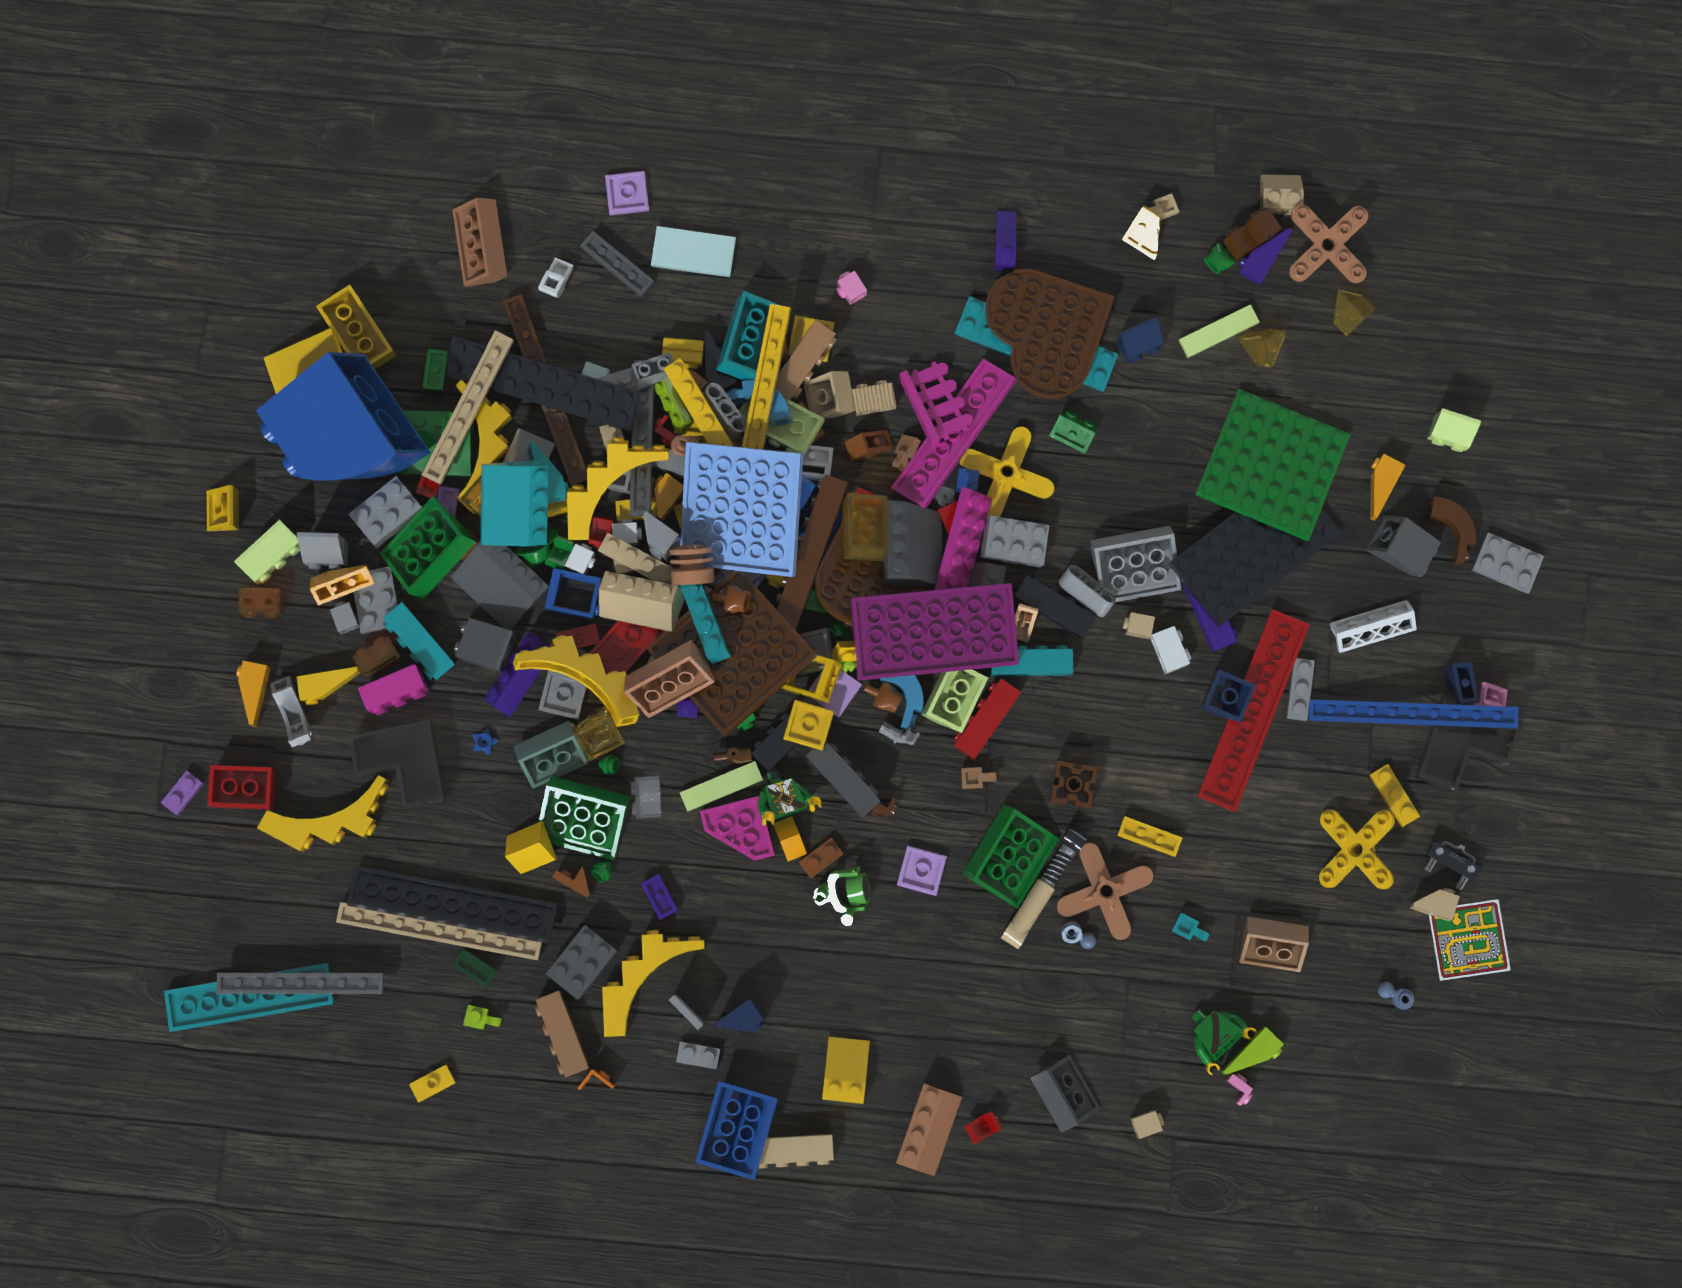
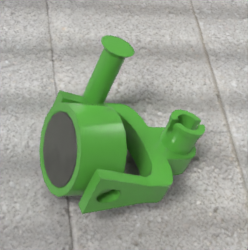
(857, 891)

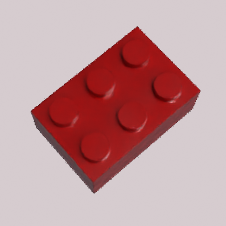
(241, 787)

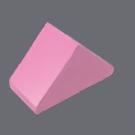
(1491, 695)

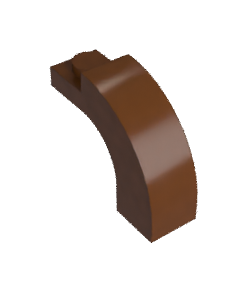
(1460, 523)

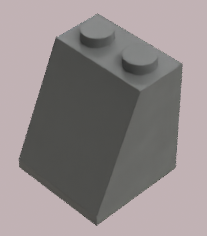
(1403, 545)
(485, 645)

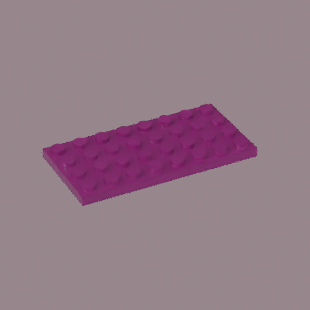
(934, 631)

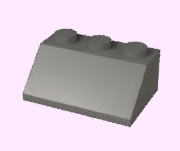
(660, 538)

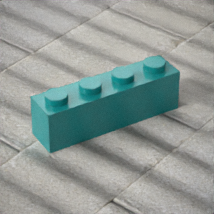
(706, 622)
(418, 640)
(1039, 662)

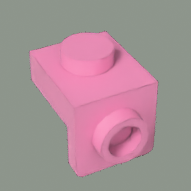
(1239, 1082)

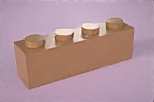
(803, 360)
(562, 1034)

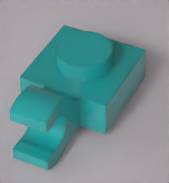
(1187, 927)

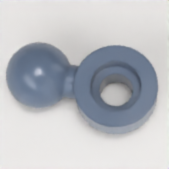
(1086, 940)
(1387, 990)

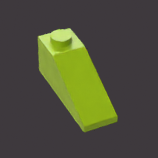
(1259, 1049)

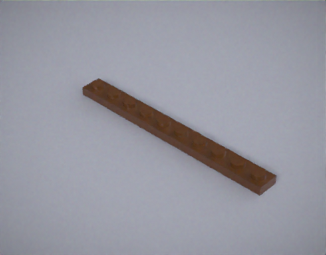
(555, 418)

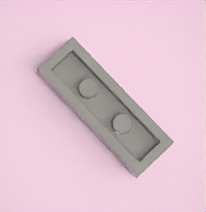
(1300, 689)

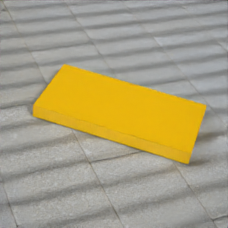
(295, 359)

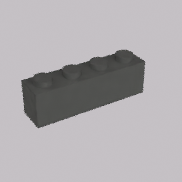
(844, 779)

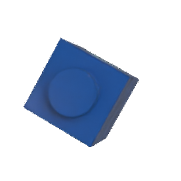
(967, 479)

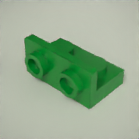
(1073, 431)

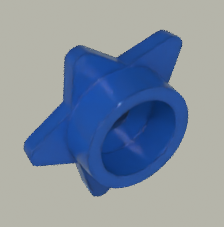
(484, 736)

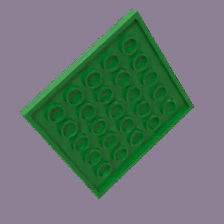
(1273, 464)

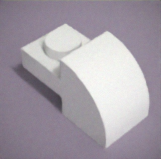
(556, 278)

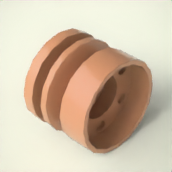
(691, 565)

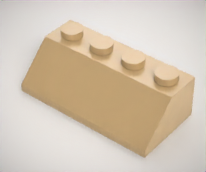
(640, 601)

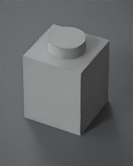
(344, 617)

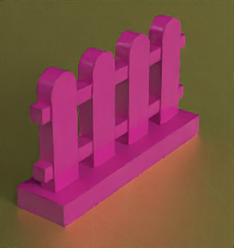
(939, 411)

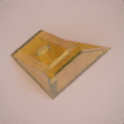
(1351, 310)
(1263, 346)

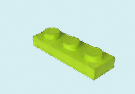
(673, 405)

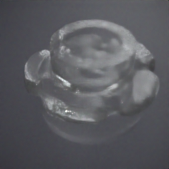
(945, 491)

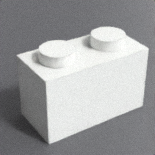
(1170, 649)

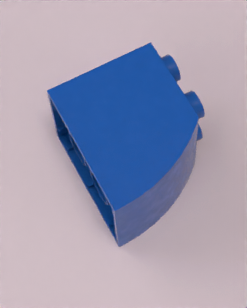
(340, 422)

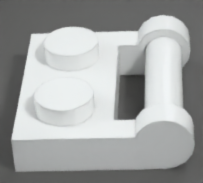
(818, 457)

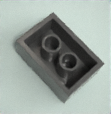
(582, 962)

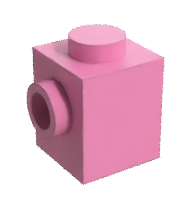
(851, 287)

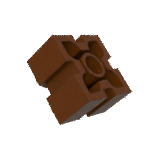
(1083, 778)

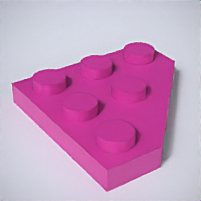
(739, 827)

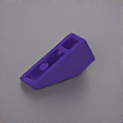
(1005, 241)
(1261, 259)

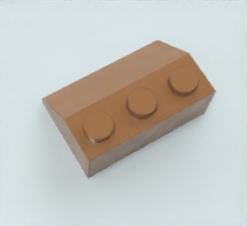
(1274, 944)

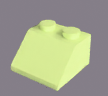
(1453, 430)

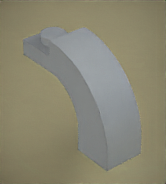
(292, 711)

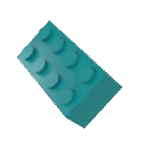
(744, 337)

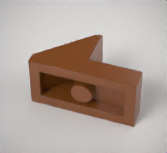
(579, 884)

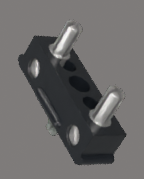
(1454, 861)

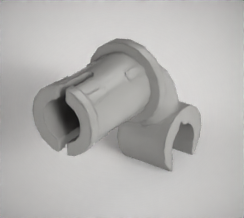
(897, 735)

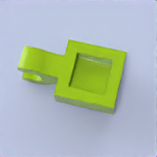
(478, 1018)

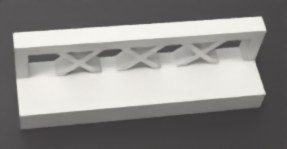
(1374, 622)

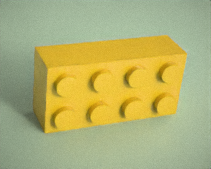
(355, 327)

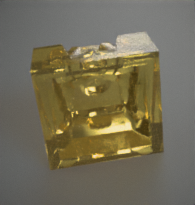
(597, 734)

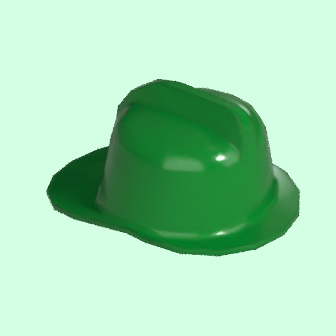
(537, 554)

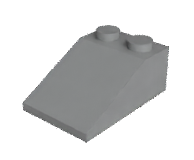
(323, 550)

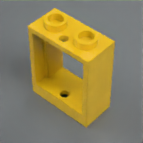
(826, 682)

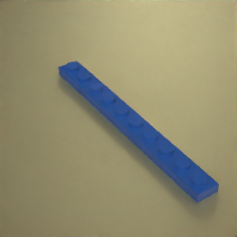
(1414, 713)

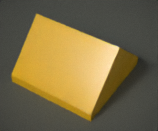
(223, 509)
(529, 848)

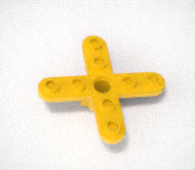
(1012, 459)
(1350, 842)

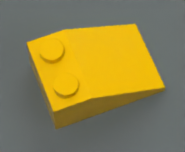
(846, 1070)

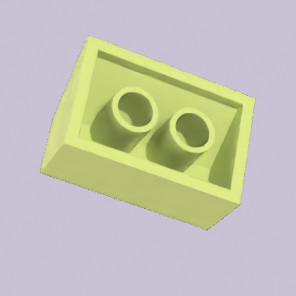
(268, 553)
(954, 698)

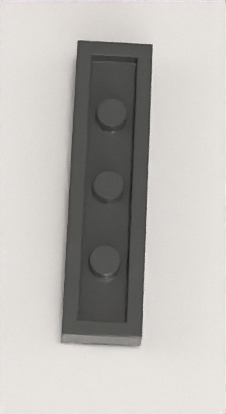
(617, 264)

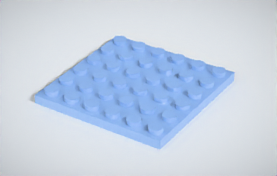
(743, 507)

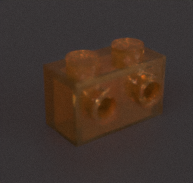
(260, 602)
(376, 656)

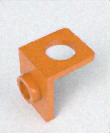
(601, 1075)

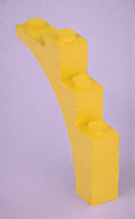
(492, 447)
(620, 459)
(588, 670)
(330, 828)
(655, 952)

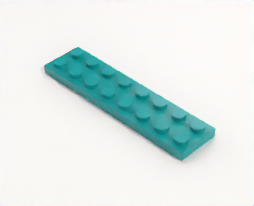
(976, 329)
(202, 1007)

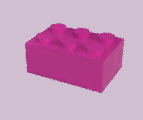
(394, 690)

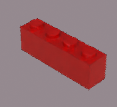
(987, 719)

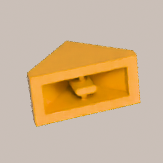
(790, 838)

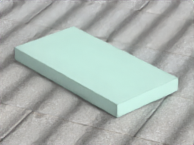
(693, 251)

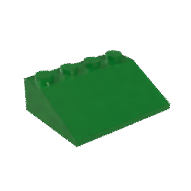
(430, 428)
(427, 548)
(583, 817)
(1010, 856)

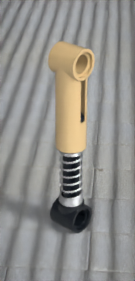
(1043, 889)

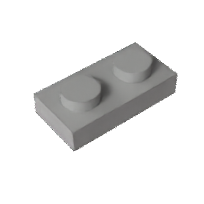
(698, 1055)

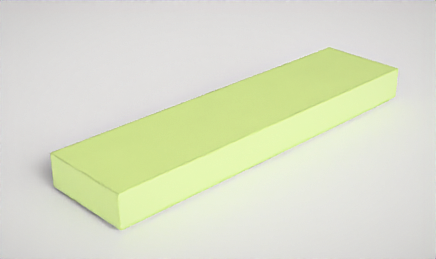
(1219, 331)
(721, 786)

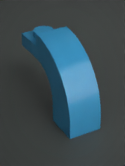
(780, 410)
(914, 697)

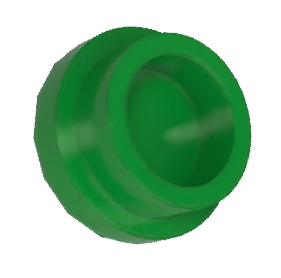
(609, 764)
(601, 871)

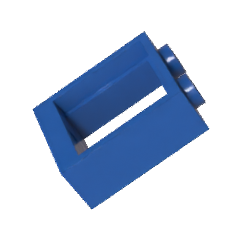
(553, 592)

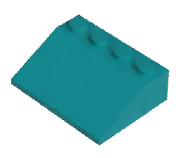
(514, 503)

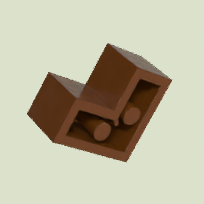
(1253, 234)

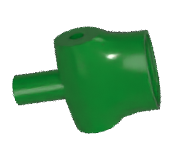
(1219, 259)

